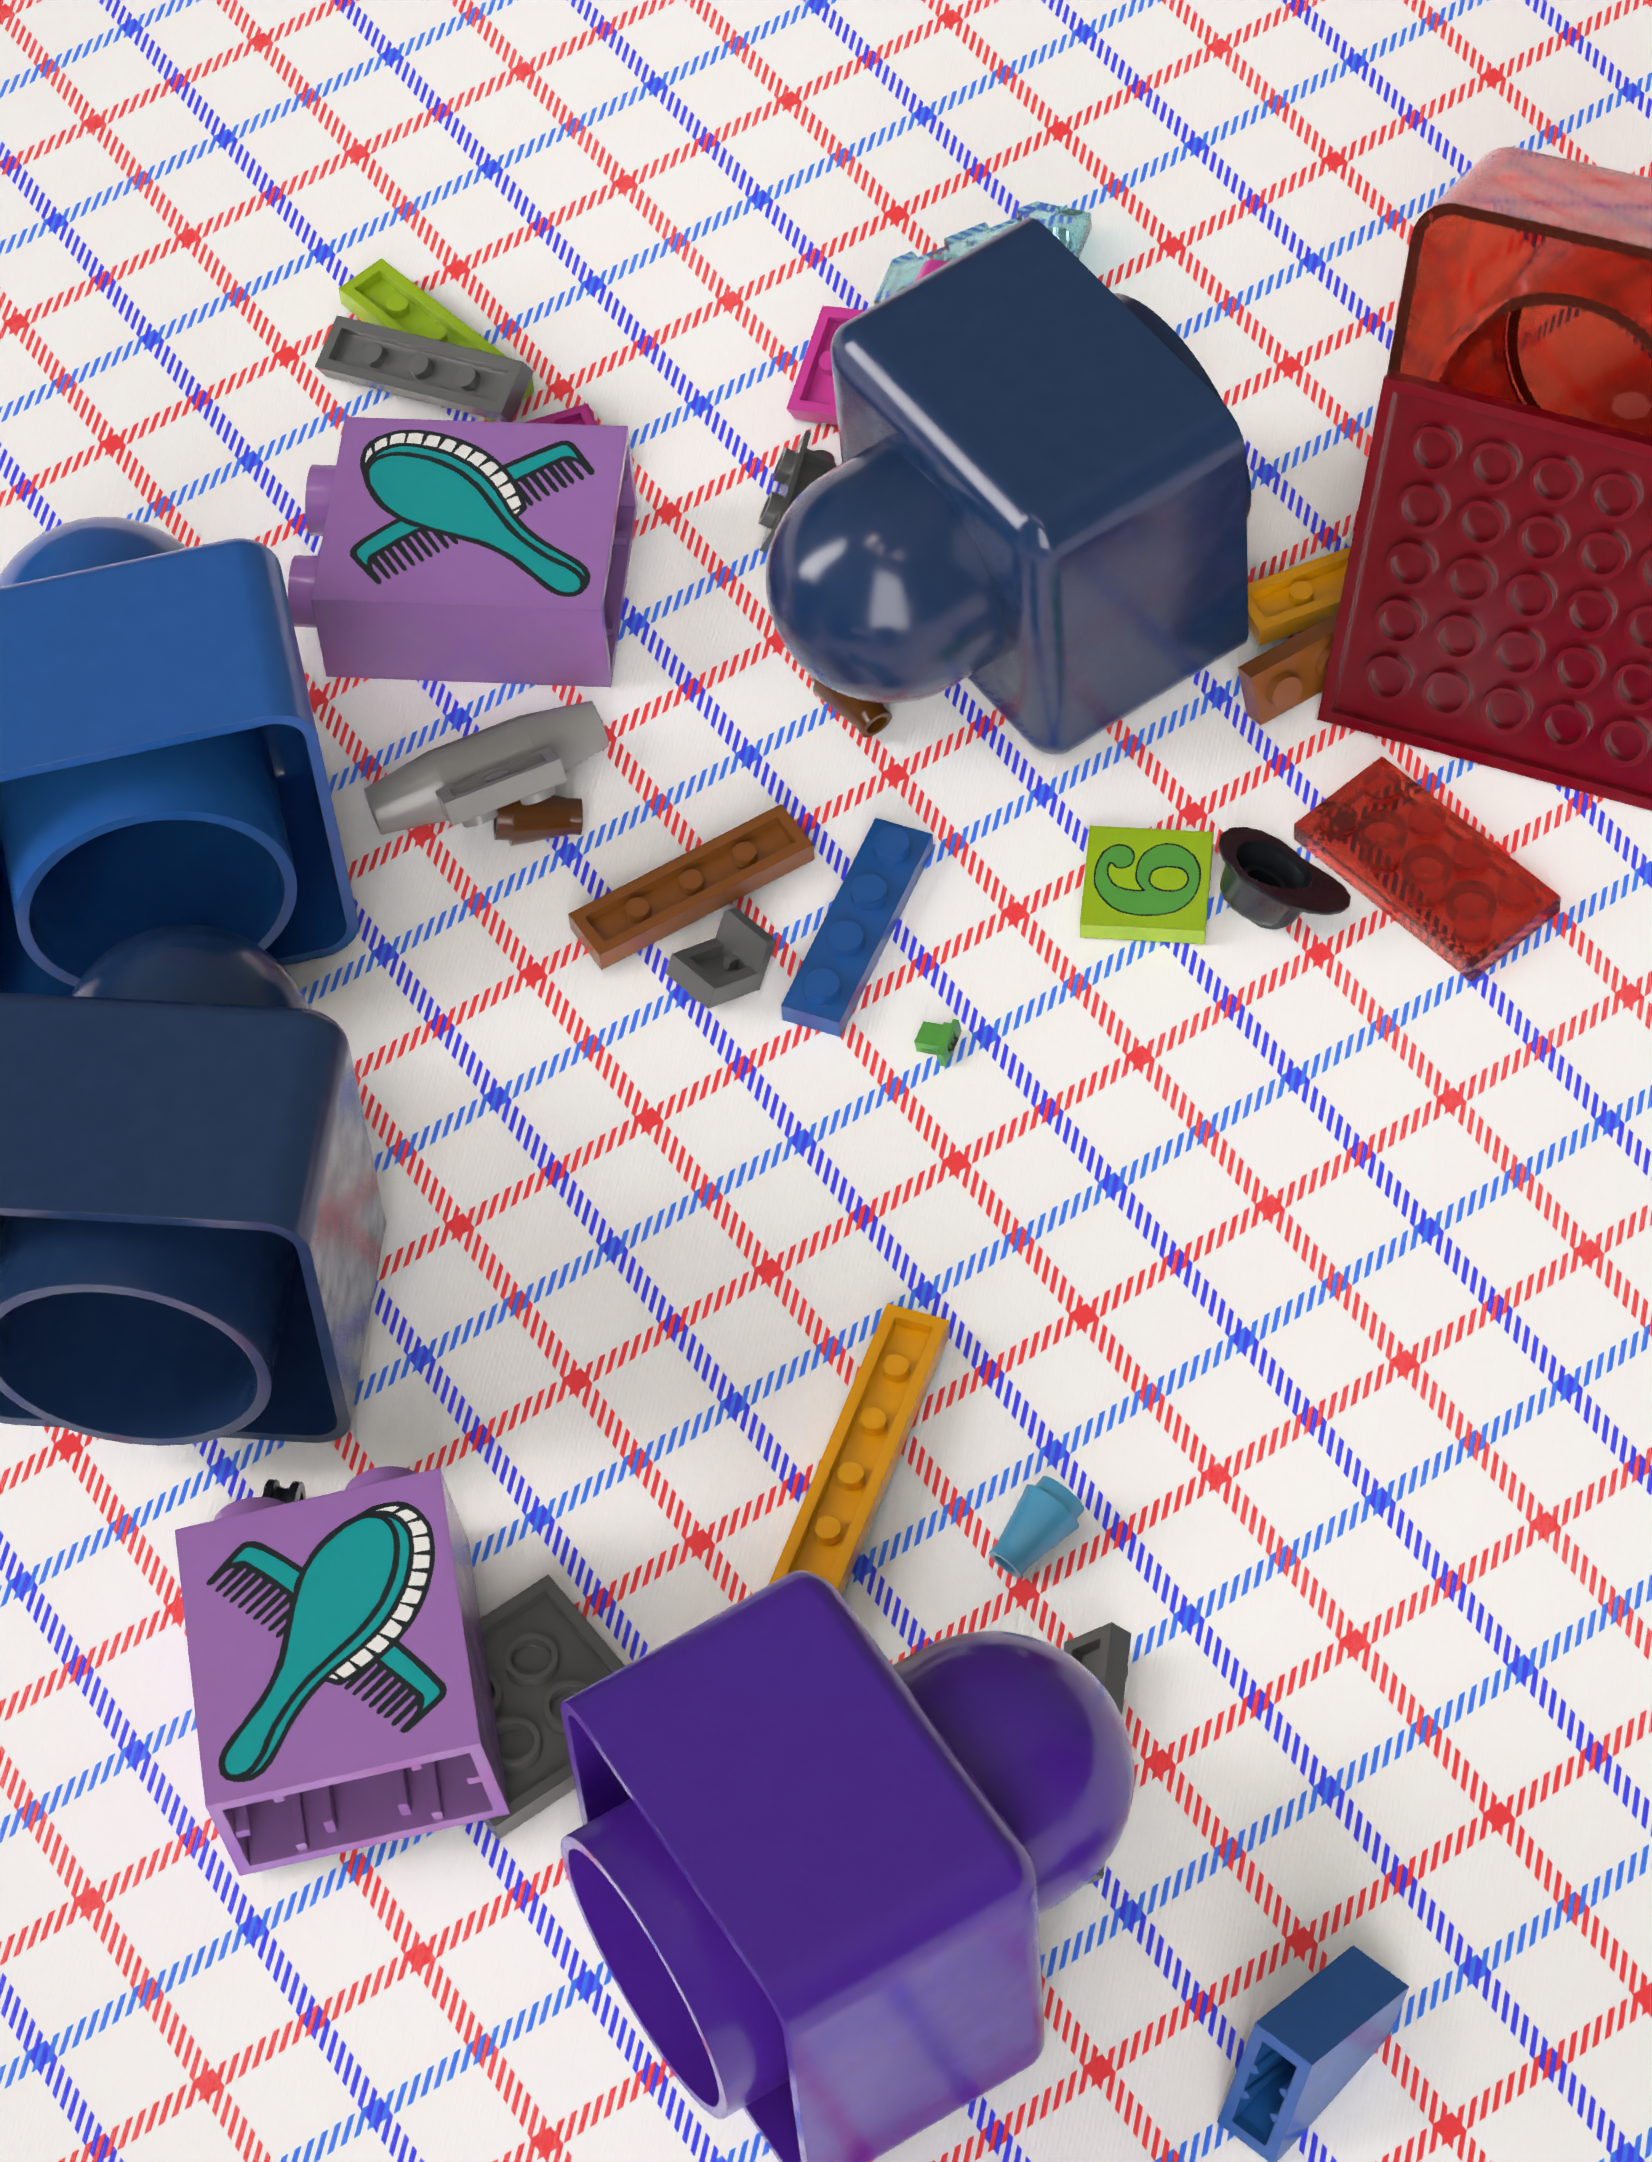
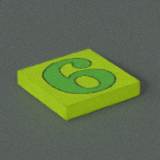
(1146, 884)

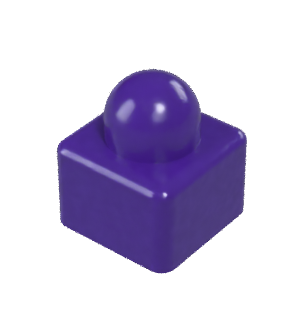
(838, 1859)

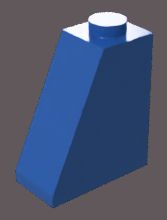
(1310, 2051)

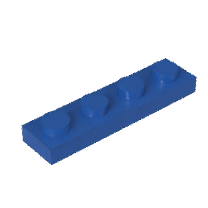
(857, 927)

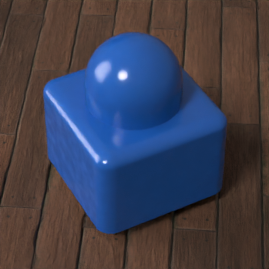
(157, 755)

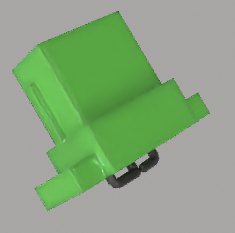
(938, 1039)

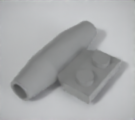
(488, 770)

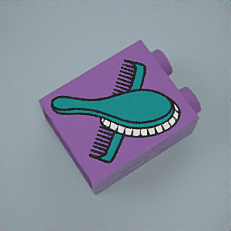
(469, 551)
(339, 1670)

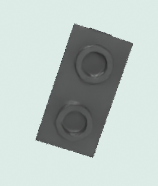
(794, 473)

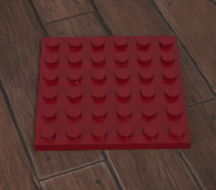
(1501, 591)

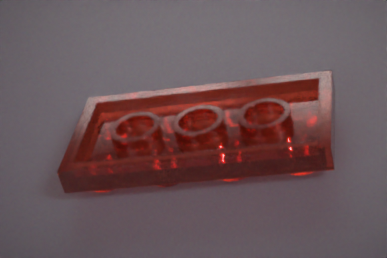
(1427, 868)

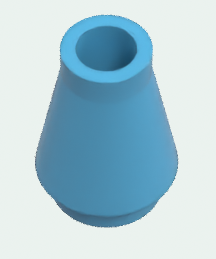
(1038, 1524)

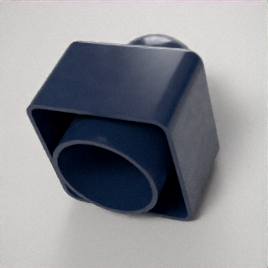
(1018, 501)
(183, 1201)

